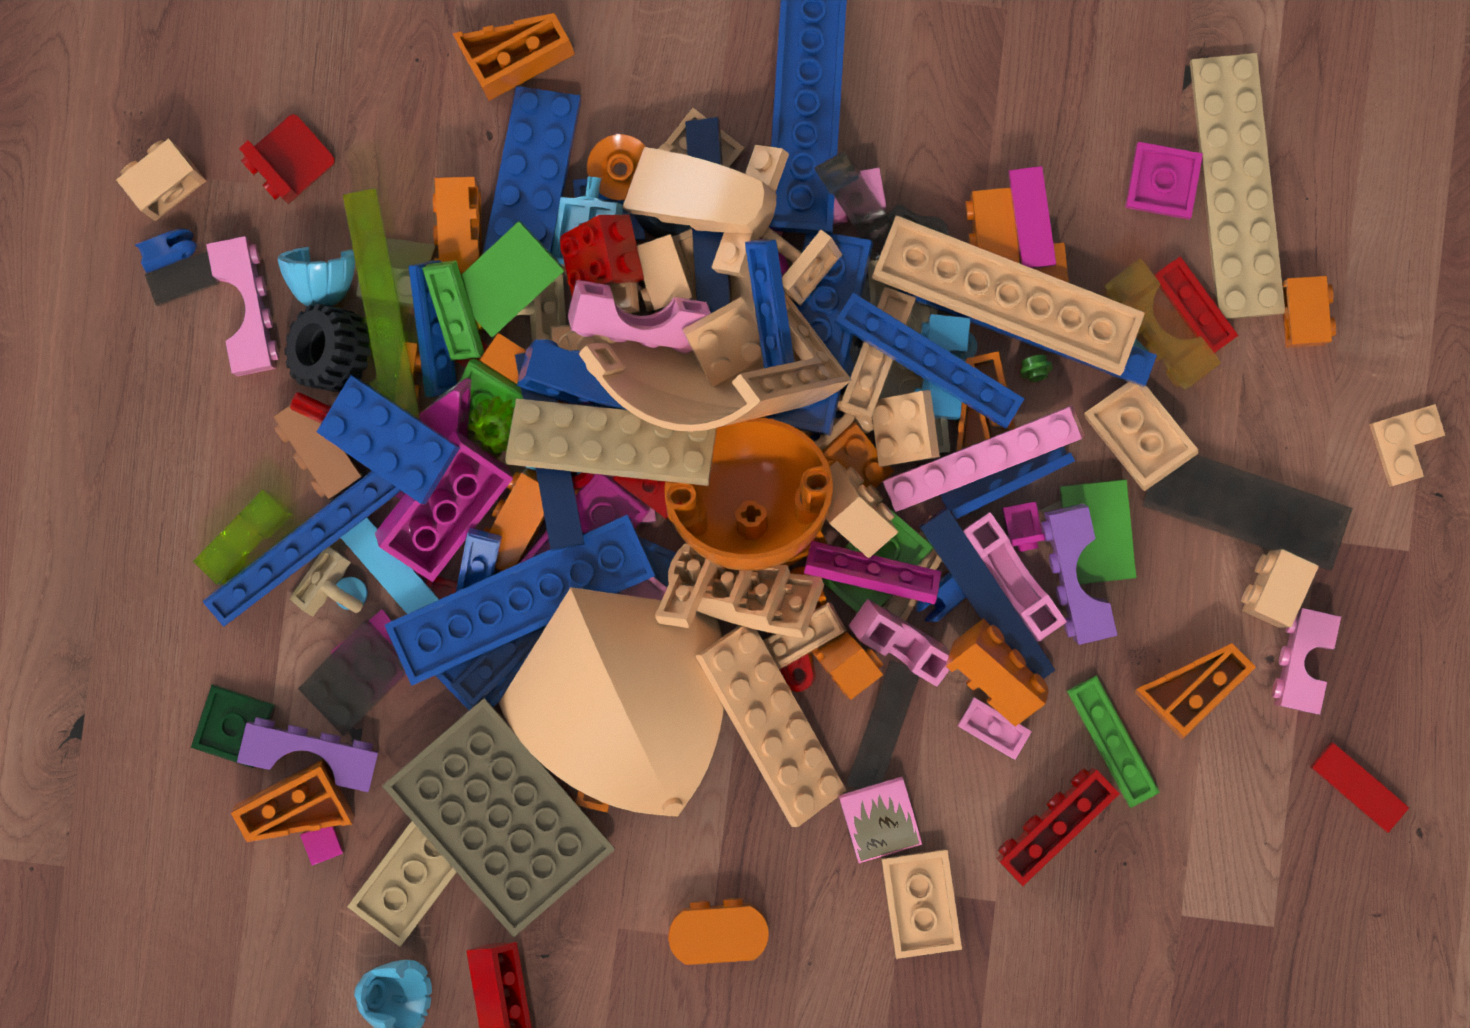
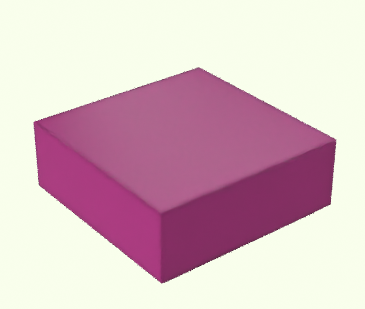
(322, 844)

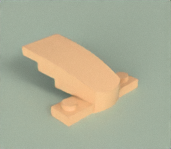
(710, 198)
(755, 599)

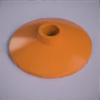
(609, 153)

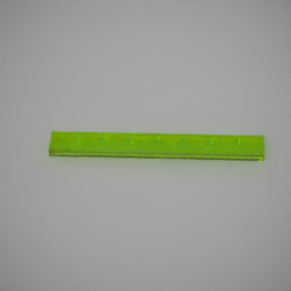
(380, 299)

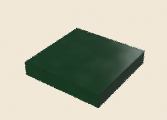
(225, 721)

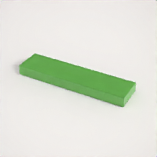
(1112, 741)

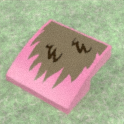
(880, 819)

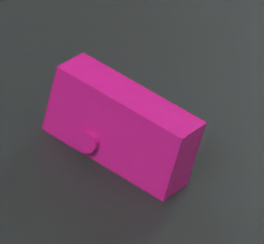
(432, 533)

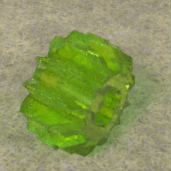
(492, 423)

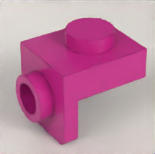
(1023, 526)

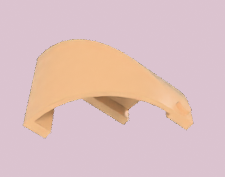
(676, 395)
(619, 702)

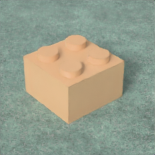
(160, 179)
(662, 274)
(858, 511)
(1279, 588)

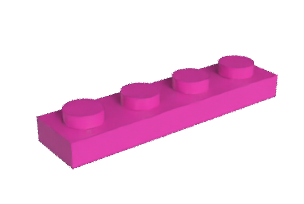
(873, 572)

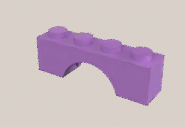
(1070, 532)
(265, 744)

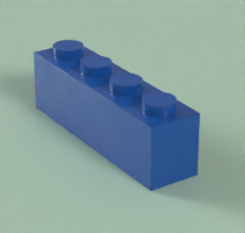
(562, 376)

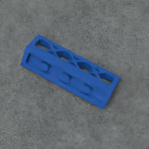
(992, 487)

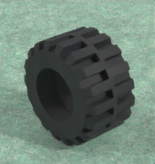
(327, 347)

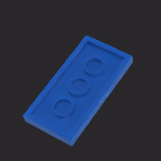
(388, 439)

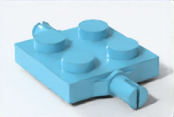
(578, 210)

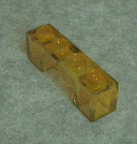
(1185, 358)

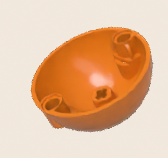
(758, 497)

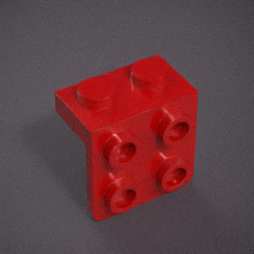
(287, 159)
(601, 251)

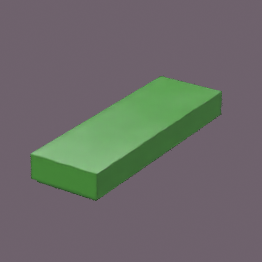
(453, 310)

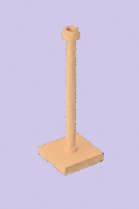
(808, 266)

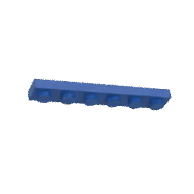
(929, 360)

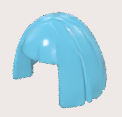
(317, 280)
(394, 995)

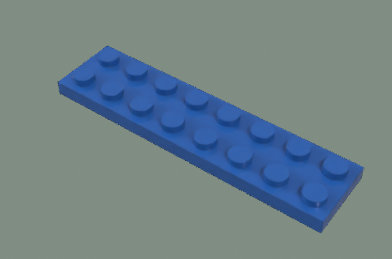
(807, 110)
(516, 600)

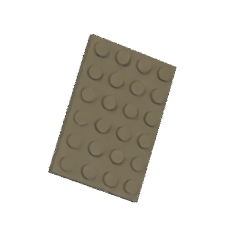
(498, 817)

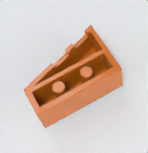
(458, 220)

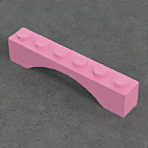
(984, 458)

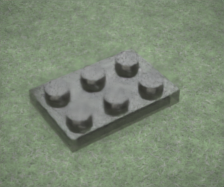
(354, 678)

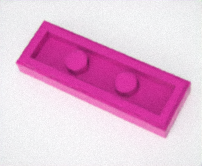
(1032, 217)

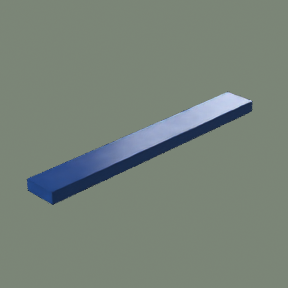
(299, 547)

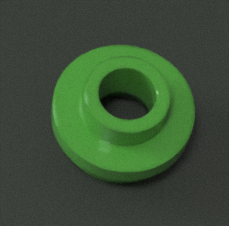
(1036, 368)

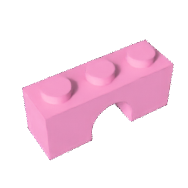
(892, 634)
(1295, 686)

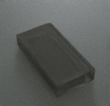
(181, 279)

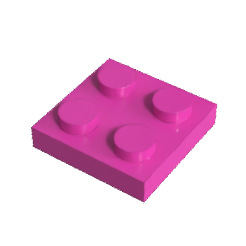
(1163, 180)

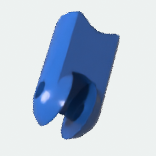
(166, 249)
(947, 599)

